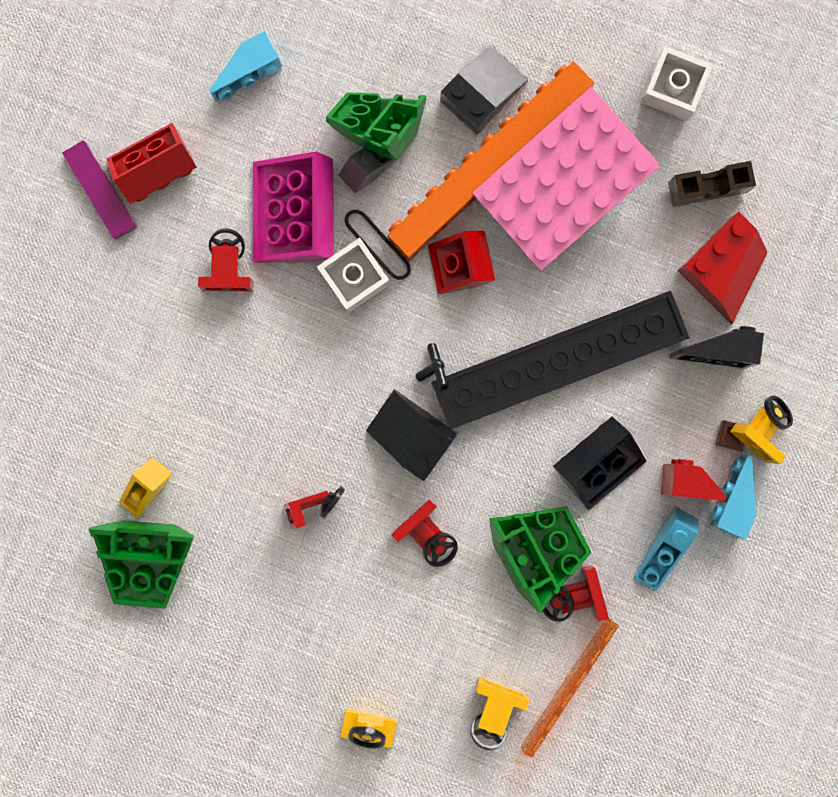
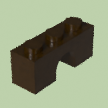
(699, 187)

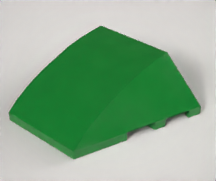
(377, 122)
(539, 551)
(141, 560)

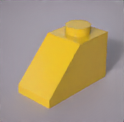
(144, 487)

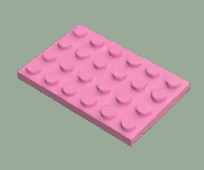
(566, 179)

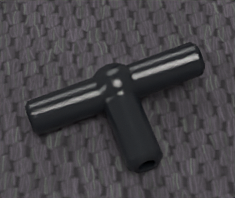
(437, 367)

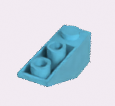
(250, 62)
(739, 509)
(667, 548)

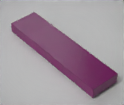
(99, 190)

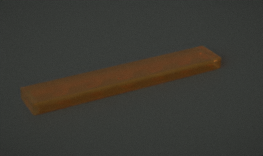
(569, 687)

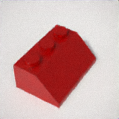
(150, 164)

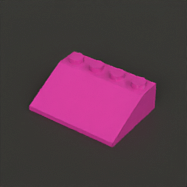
(293, 209)

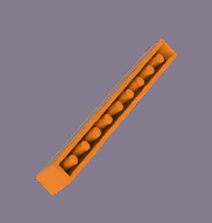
(455, 194)

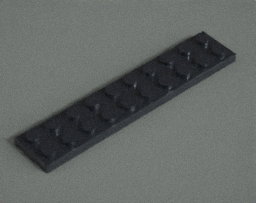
(561, 359)

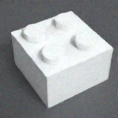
(676, 83)
(353, 275)

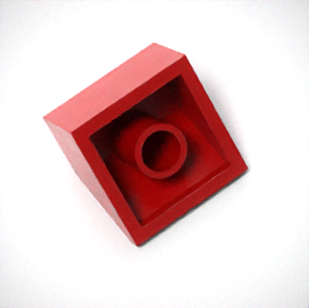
(461, 262)
(689, 481)

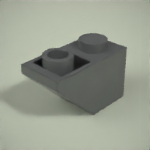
(363, 169)

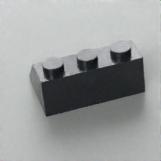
(600, 462)

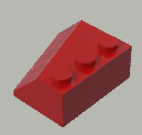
(726, 265)

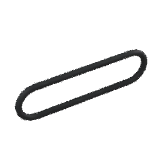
(384, 238)

